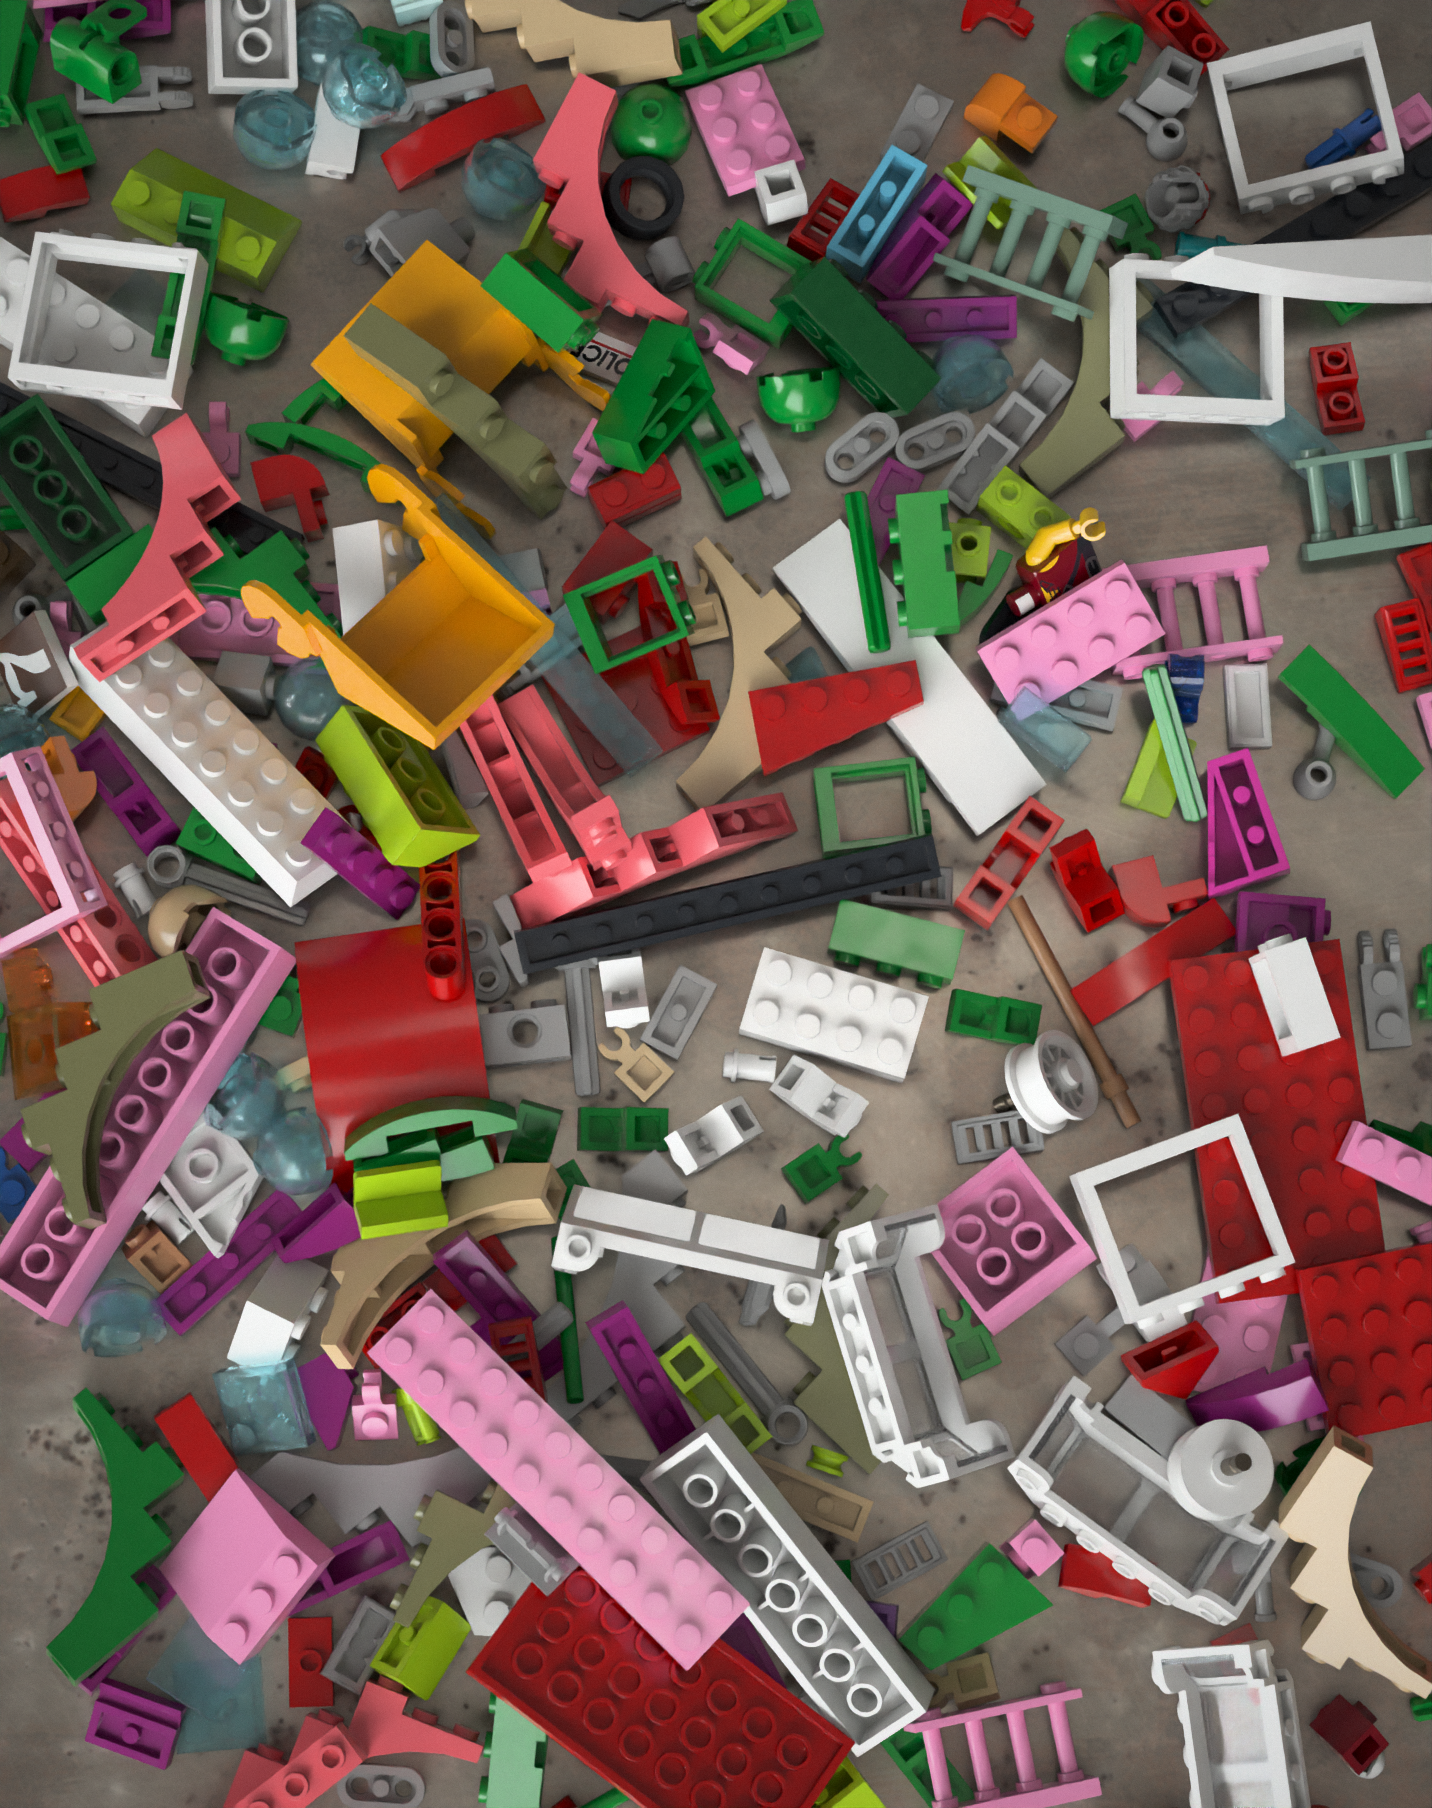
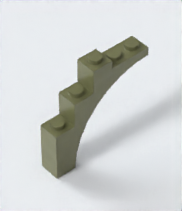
(463, 407)
(1085, 428)
(92, 1068)
(829, 1396)
(456, 1536)

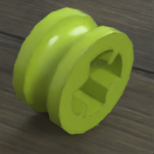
(827, 1461)

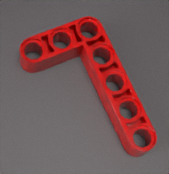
(436, 916)

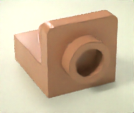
(155, 1256)

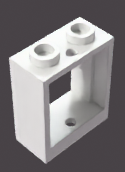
(1293, 994)

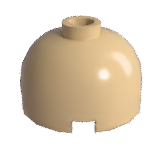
(179, 916)

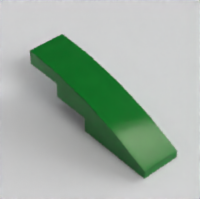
(1352, 722)

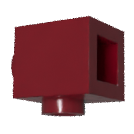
(1350, 1733)

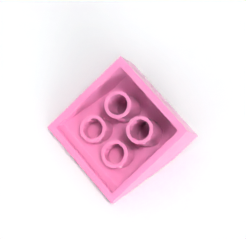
(1007, 1242)
(244, 1567)

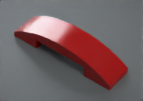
(458, 131)
(673, 664)

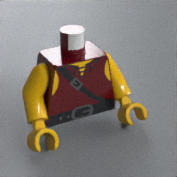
(1057, 561)

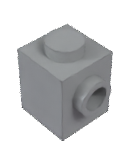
(1170, 83)
(247, 681)

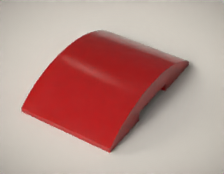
(381, 1033)

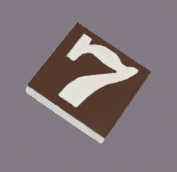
(35, 664)

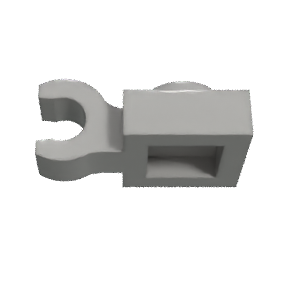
(1088, 1342)

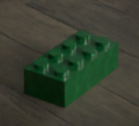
(856, 337)
(56, 490)

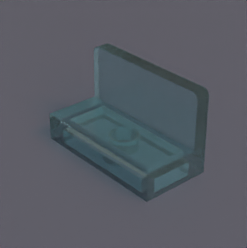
(1044, 729)

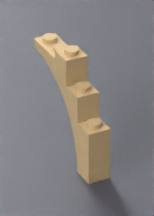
(597, 47)
(756, 631)
(381, 1268)
(1343, 1620)

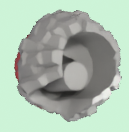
(1177, 199)

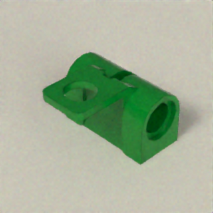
(92, 51)

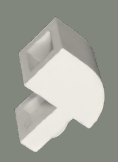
(780, 192)
(624, 989)
(819, 1097)
(713, 1136)
(1147, 1287)

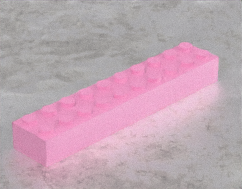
(56, 1263)
(559, 1479)

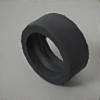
(661, 175)

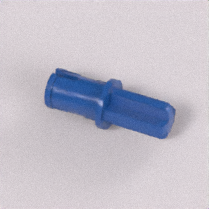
(1345, 140)

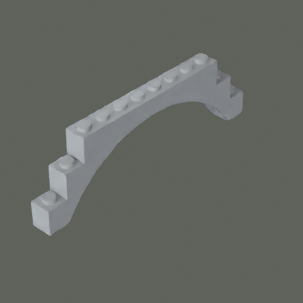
(358, 1490)

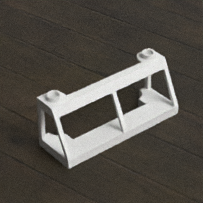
(693, 1239)

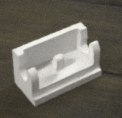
(334, 144)

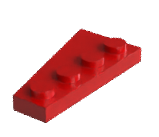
(818, 712)

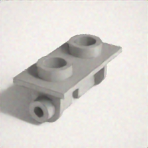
(531, 1548)

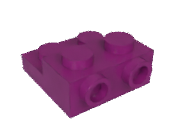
(1273, 915)

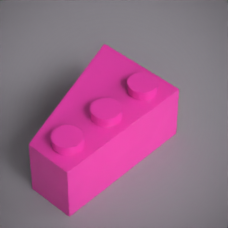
(1241, 829)

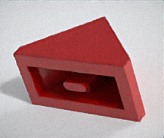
(1173, 1361)

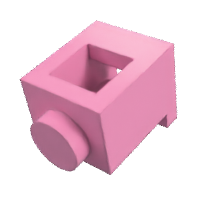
(1031, 1549)

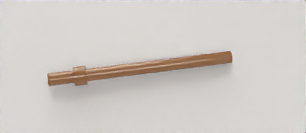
(1112, 1085)

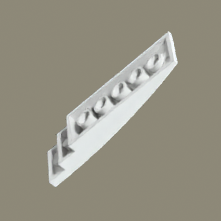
(1321, 270)
(954, 729)

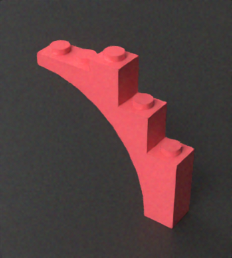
(573, 159)
(565, 781)
(514, 793)
(377, 1725)

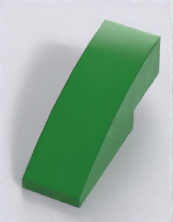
(721, 460)
(458, 1152)

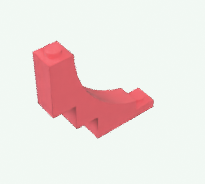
(158, 593)
(655, 855)

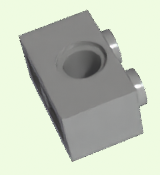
(550, 1044)

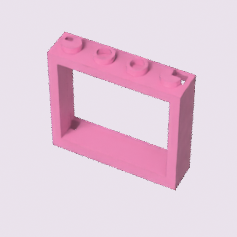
(57, 845)

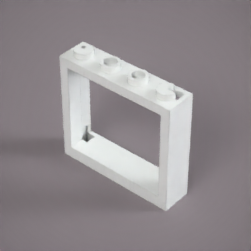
(1291, 59)
(105, 250)
(1128, 404)
(1190, 1297)

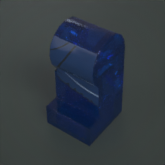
(1187, 682)

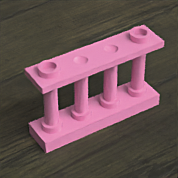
(1204, 573)
(1029, 1791)

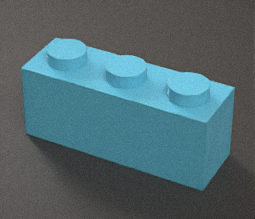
(877, 212)

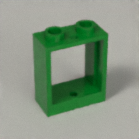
(18, 58)
(709, 274)
(542, 300)
(592, 632)
(825, 803)

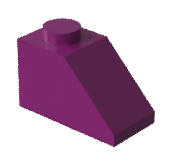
(328, 1397)

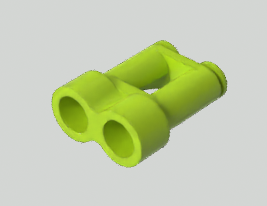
(421, 1424)

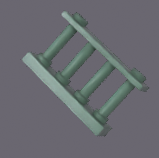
(1060, 215)
(1365, 535)

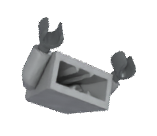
(402, 231)

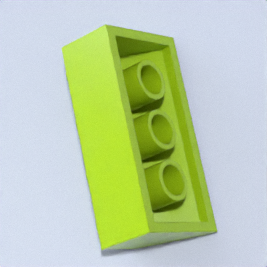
(253, 231)
(395, 788)

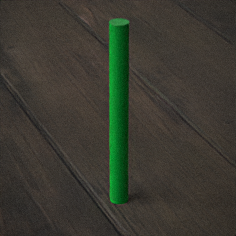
(569, 1337)

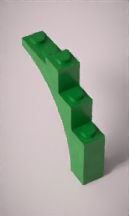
(274, 562)
(117, 1605)

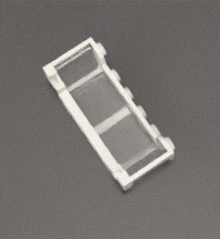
(900, 1353)
(1120, 1504)
(1236, 1725)

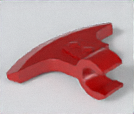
(1007, 11)

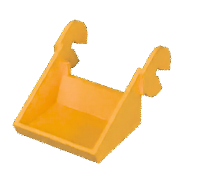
(476, 335)
(432, 641)

